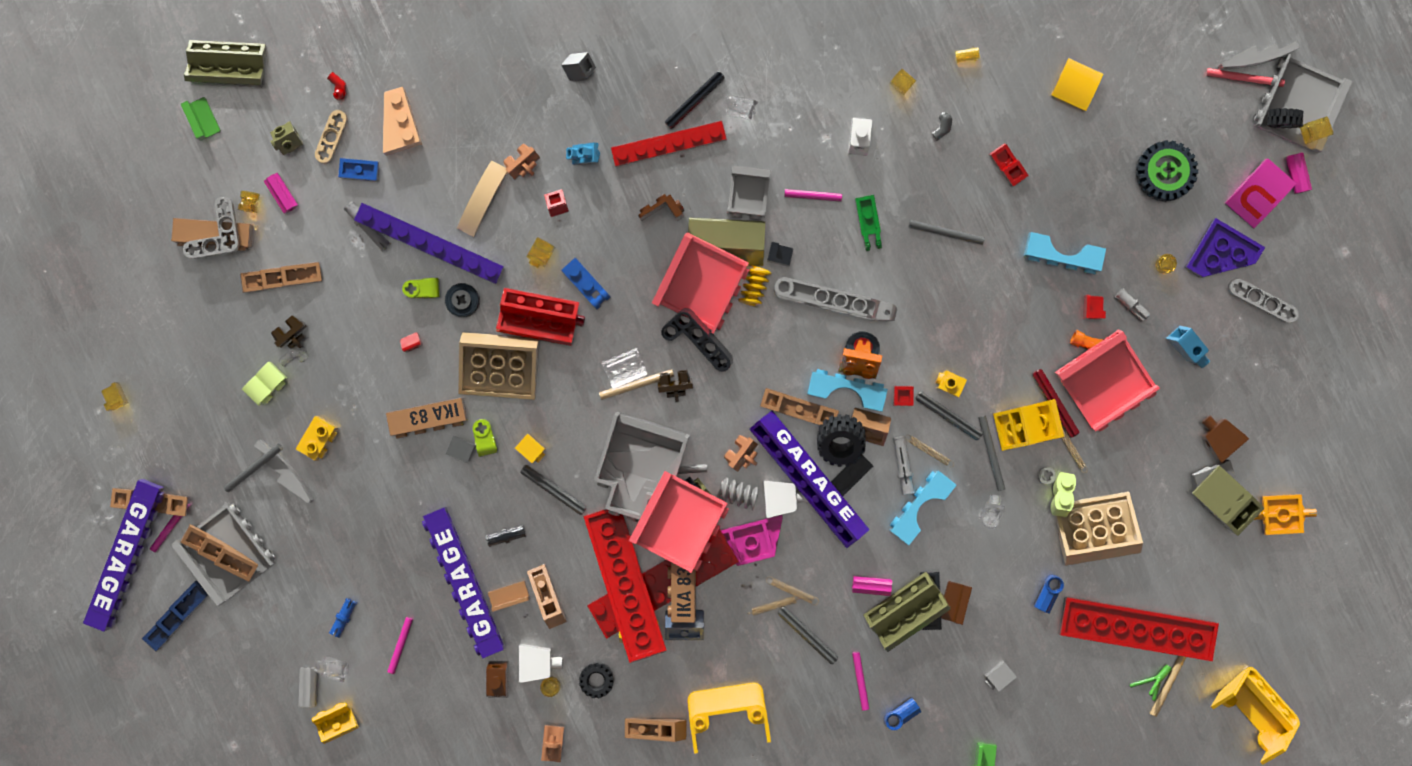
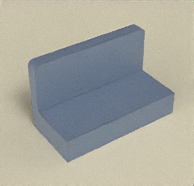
(685, 630)

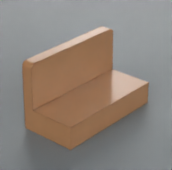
(875, 425)
(509, 596)

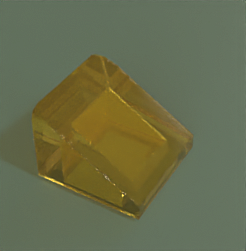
(902, 81)

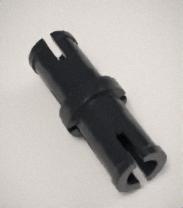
(506, 536)

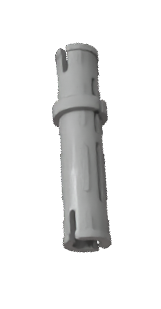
(376, 236)
(907, 486)

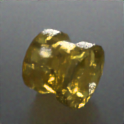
(1169, 261)
(550, 689)

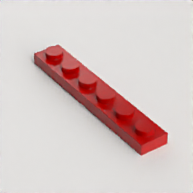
(668, 143)

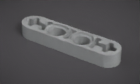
(1261, 304)

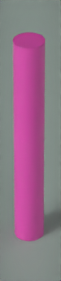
(813, 195)
(165, 532)
(400, 645)
(860, 681)

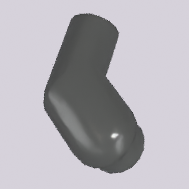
(945, 126)

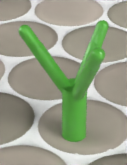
(1158, 679)

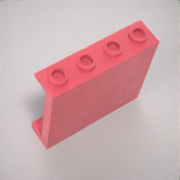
(701, 280)
(1107, 381)
(679, 522)

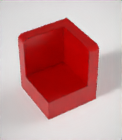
(1093, 307)
(903, 396)

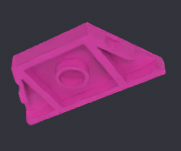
(755, 539)

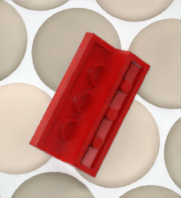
(537, 316)

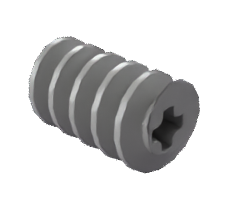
(738, 493)

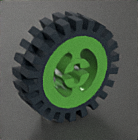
(1148, 170)

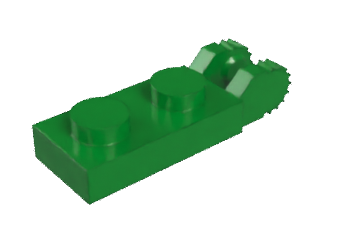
(868, 220)

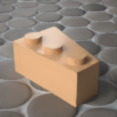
(399, 123)

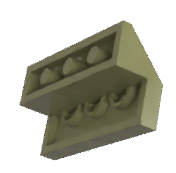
(225, 62)
(738, 237)
(907, 611)

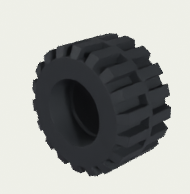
(841, 453)

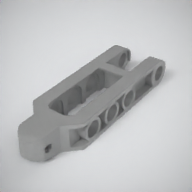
(806, 293)

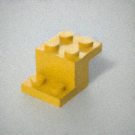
(1028, 425)

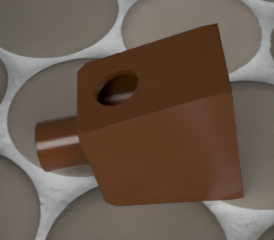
(1222, 438)
(497, 679)

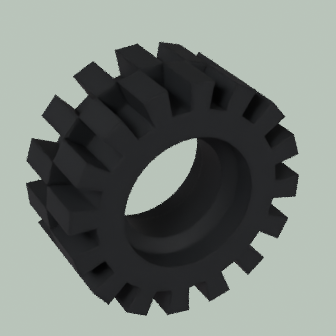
(1285, 118)
(596, 692)

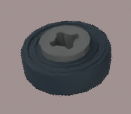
(467, 304)

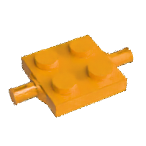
(1284, 514)

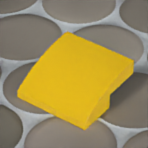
(1077, 84)

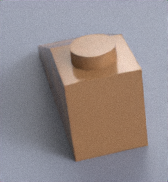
(546, 597)
(655, 729)

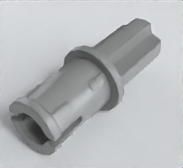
(1132, 305)

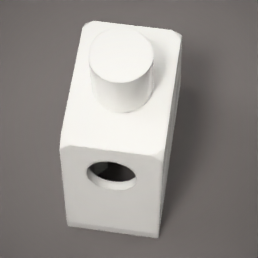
(860, 136)
(781, 498)
(536, 663)

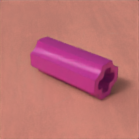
(1299, 172)
(281, 193)
(872, 586)

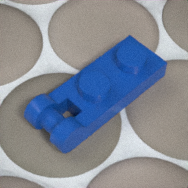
(585, 283)

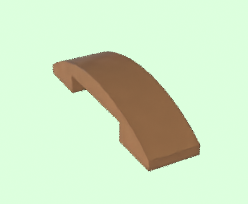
(796, 407)
(170, 504)

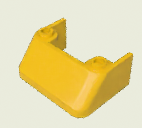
(723, 701)
(1263, 709)

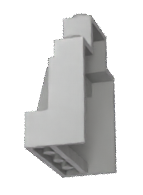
(635, 461)

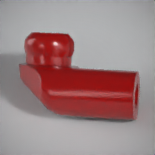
(340, 86)

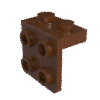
(675, 207)

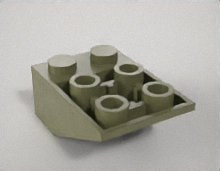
(1228, 500)

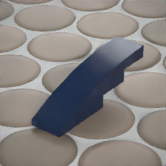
(175, 616)

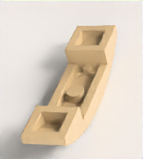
(481, 198)

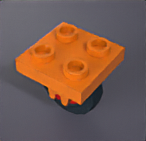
(861, 356)

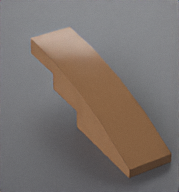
(280, 277)
(219, 552)

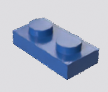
(358, 169)

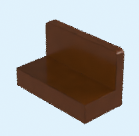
(957, 597)

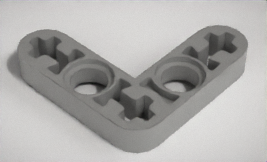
(220, 240)

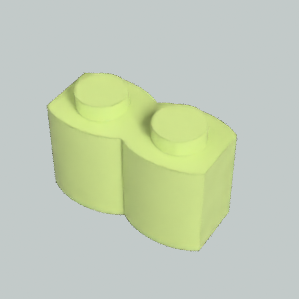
(265, 383)
(1063, 496)

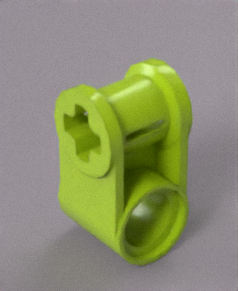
(425, 288)
(485, 441)

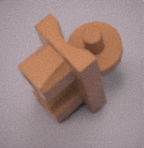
(523, 164)
(744, 456)
(552, 743)

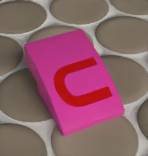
(1260, 193)

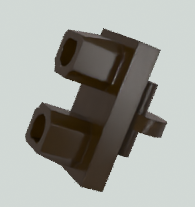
(283, 338)
(683, 383)

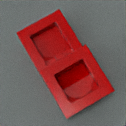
(1008, 164)

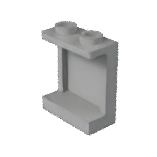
(748, 192)

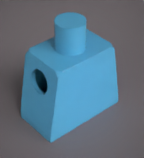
(1189, 345)

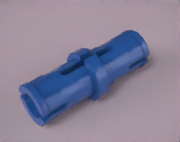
(342, 617)

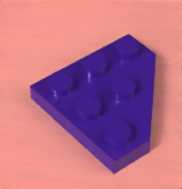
(1223, 251)

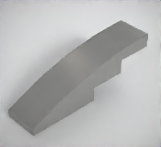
(1253, 58)
(288, 477)

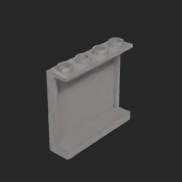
(1305, 90)
(236, 532)

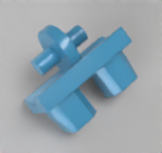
(583, 153)

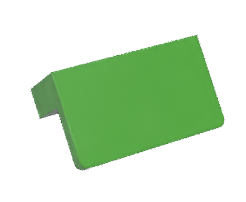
(201, 118)
(985, 754)

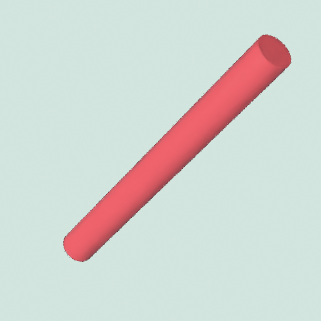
(1242, 77)

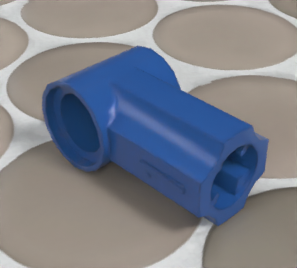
(1047, 595)
(903, 713)

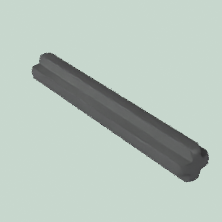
(949, 416)
(552, 489)
(807, 635)

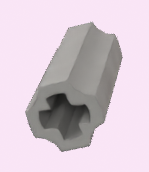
(307, 687)

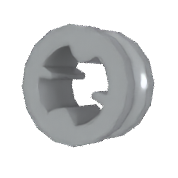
(1052, 478)

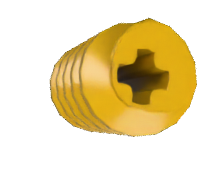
(754, 286)

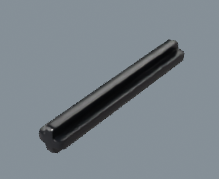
(694, 100)

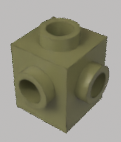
(285, 138)

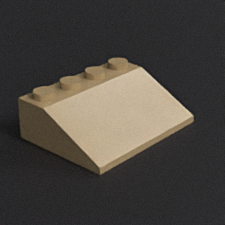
(498, 365)
(1099, 529)

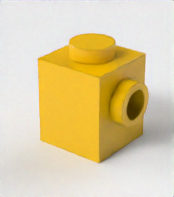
(950, 383)
(531, 449)

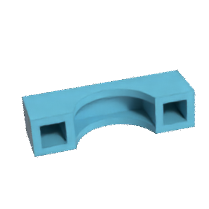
(1040, 248)
(871, 396)
(937, 487)

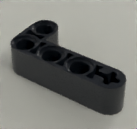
(700, 342)

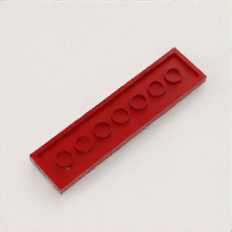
(716, 560)
(625, 585)
(1139, 629)

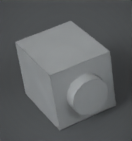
(999, 676)

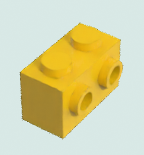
(317, 438)

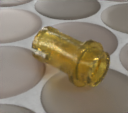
(967, 54)

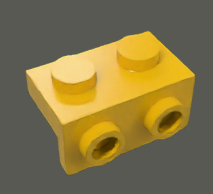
(335, 722)

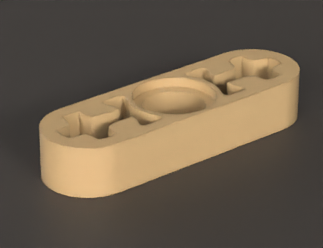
(341, 125)

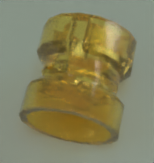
(248, 201)

